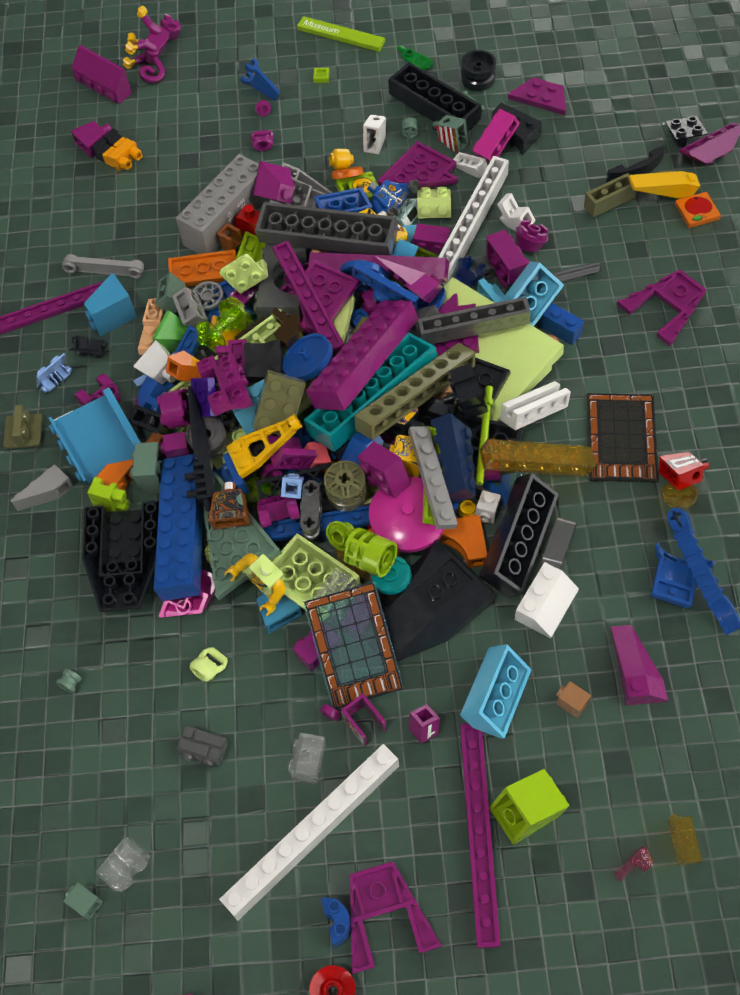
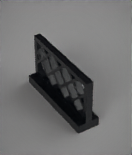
(326, 507)

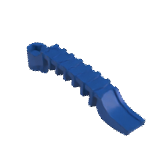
(717, 602)

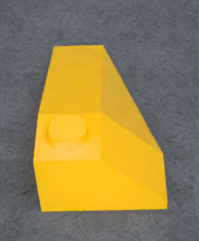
(666, 183)

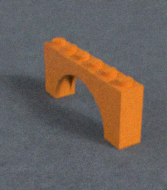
(466, 539)

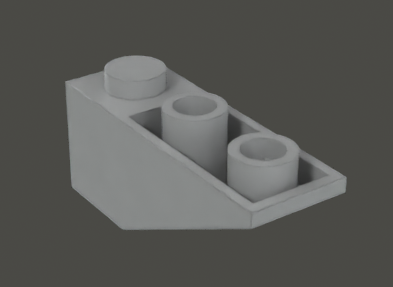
(46, 488)

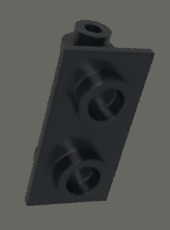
(82, 346)

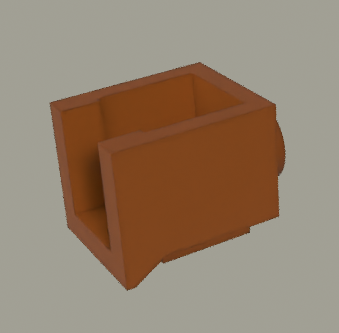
(229, 237)

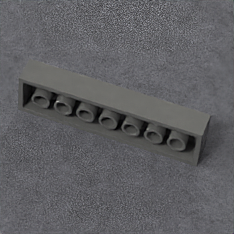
(327, 229)

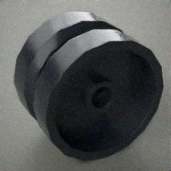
(478, 70)

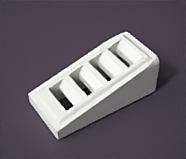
(476, 165)

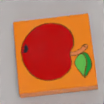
(697, 210)

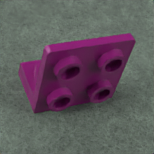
(291, 455)

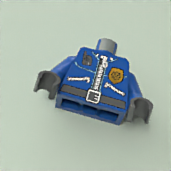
(390, 195)

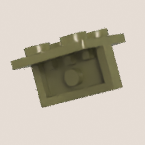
(22, 429)

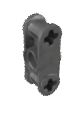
(311, 509)

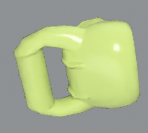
(204, 668)

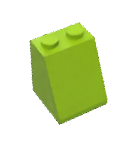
(528, 806)

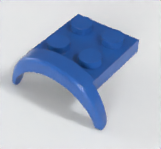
(673, 579)

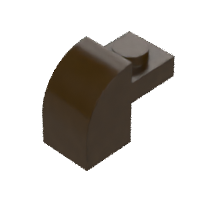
(290, 327)

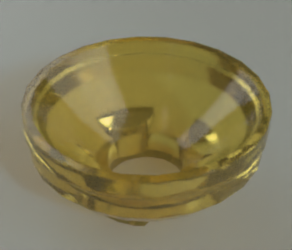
(679, 499)

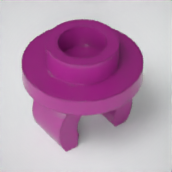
(263, 108)

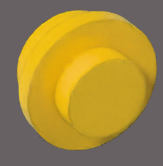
(467, 508)

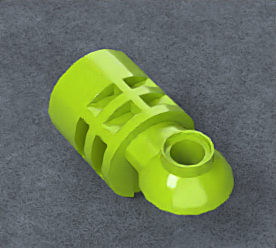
(362, 548)

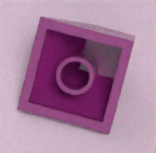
(274, 182)

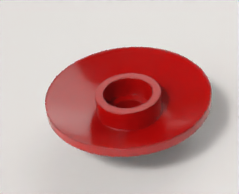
(331, 977)

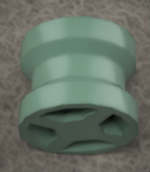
(409, 127)
(68, 680)

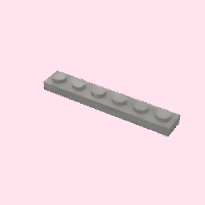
(432, 478)

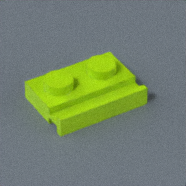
(251, 246)

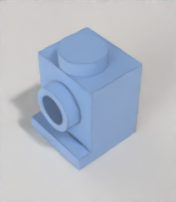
(292, 486)

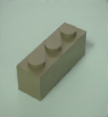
(609, 195)

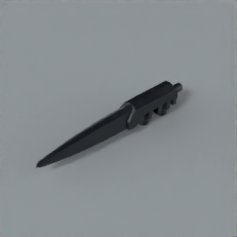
(202, 466)

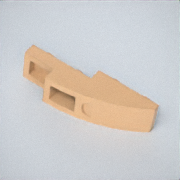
(151, 320)

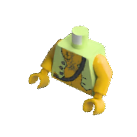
(263, 575)

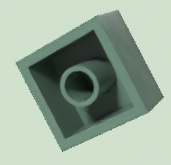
(147, 467)

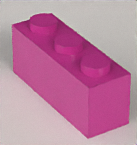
(496, 135)

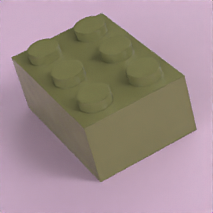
(277, 400)

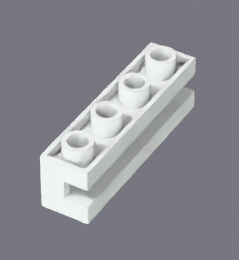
(534, 405)

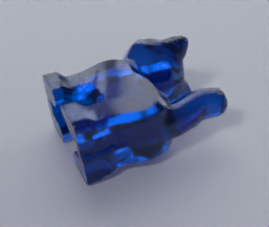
(468, 276)

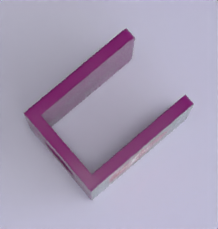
(359, 703)

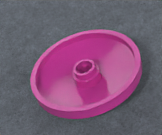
(401, 518)

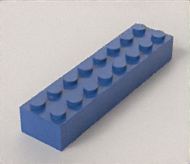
(178, 533)

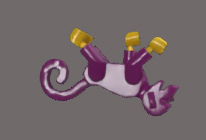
(154, 45)

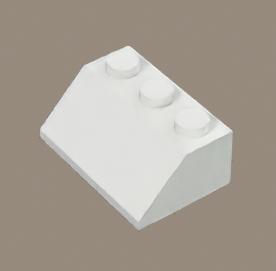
(546, 600)

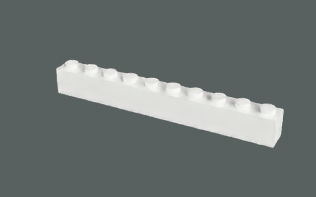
(474, 213)
(309, 832)

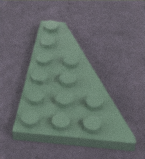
(231, 545)

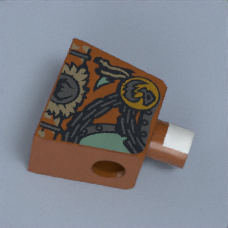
(229, 508)

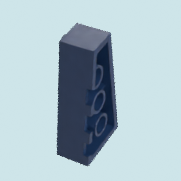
(455, 456)

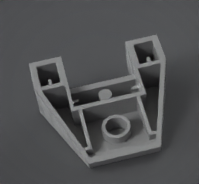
(304, 189)

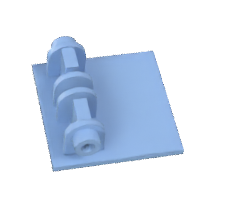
(56, 369)

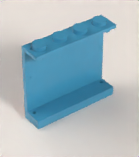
(95, 436)

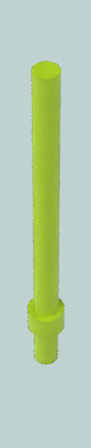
(484, 433)

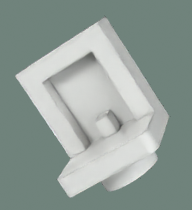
(487, 506)

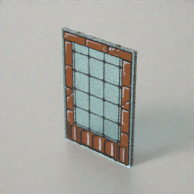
(353, 644)

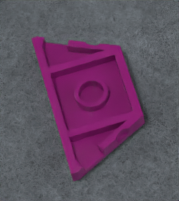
(541, 95)

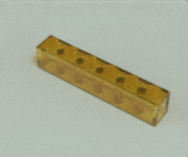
(537, 457)

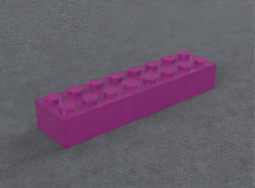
(362, 355)

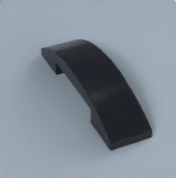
(642, 167)

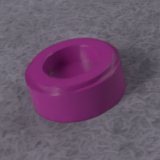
(330, 712)

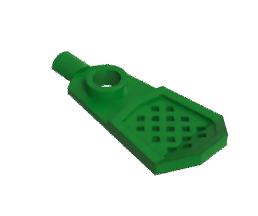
(415, 58)

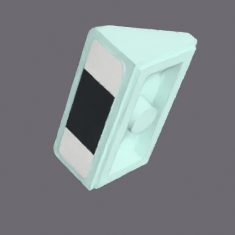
(407, 212)

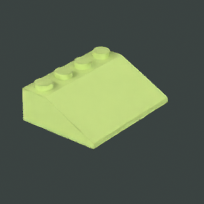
(306, 569)

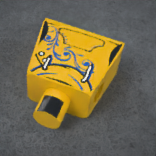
(403, 448)

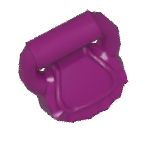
(262, 140)

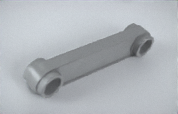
(103, 266)

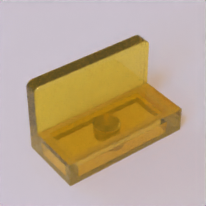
(684, 840)

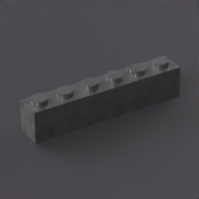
(474, 321)

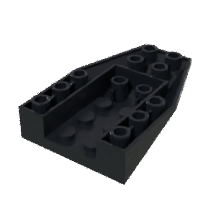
(120, 554)
(435, 603)

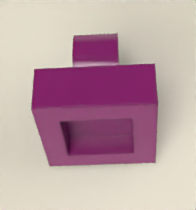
(269, 471)

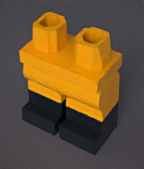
(116, 150)

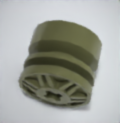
(348, 494)

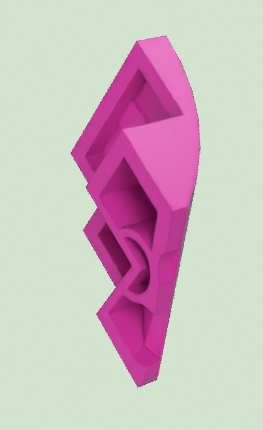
(192, 604)

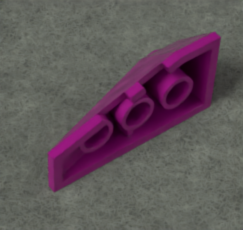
(418, 282)

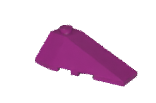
(637, 672)

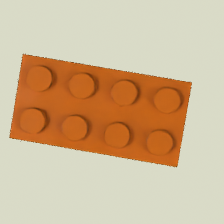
(201, 267)

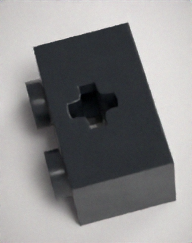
(148, 420)

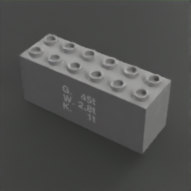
(219, 205)

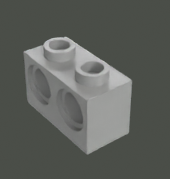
(189, 307)

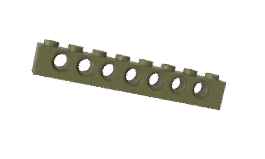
(412, 392)

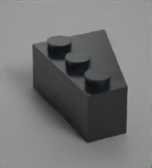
(527, 131)

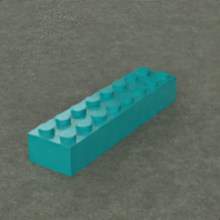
(336, 427)

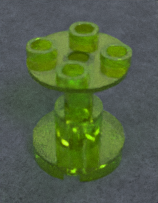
(231, 316)

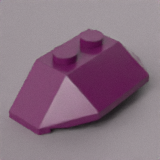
(713, 145)

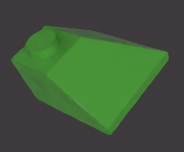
(170, 332)

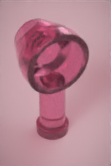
(640, 859)

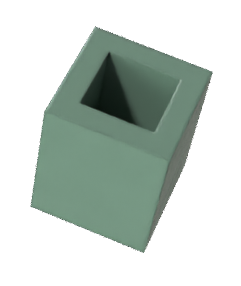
(82, 901)

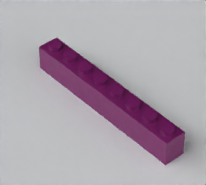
(428, 265)

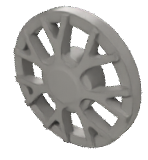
(207, 294)

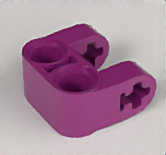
(104, 382)
(277, 508)

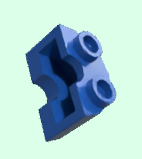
(341, 925)

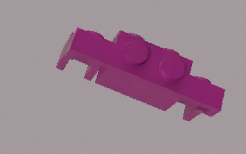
(231, 382)

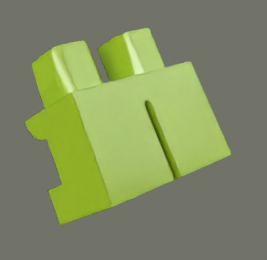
(109, 496)

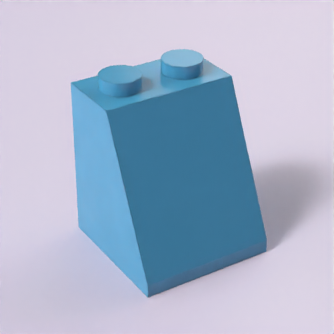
(109, 307)

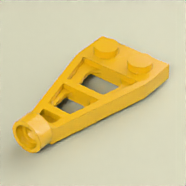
(241, 453)

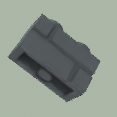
(202, 746)

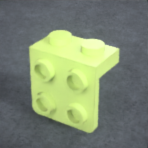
(434, 203)
(244, 272)

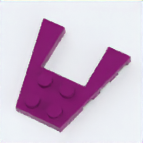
(678, 292)
(377, 893)

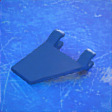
(259, 81)

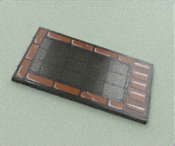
(622, 437)

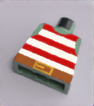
(452, 133)

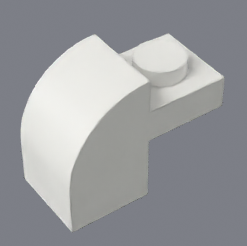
(512, 213)

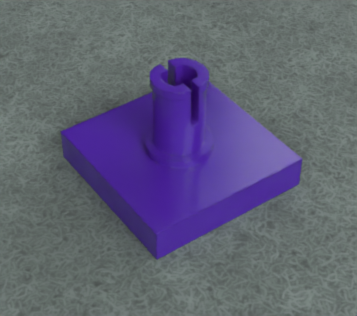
(202, 388)

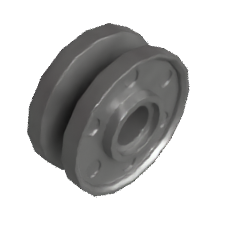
(218, 435)

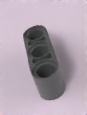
(559, 542)

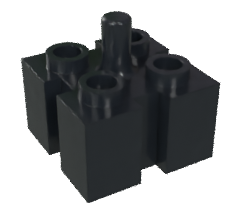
(466, 392)

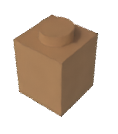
(573, 699)

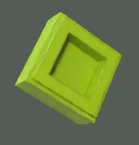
(321, 75)

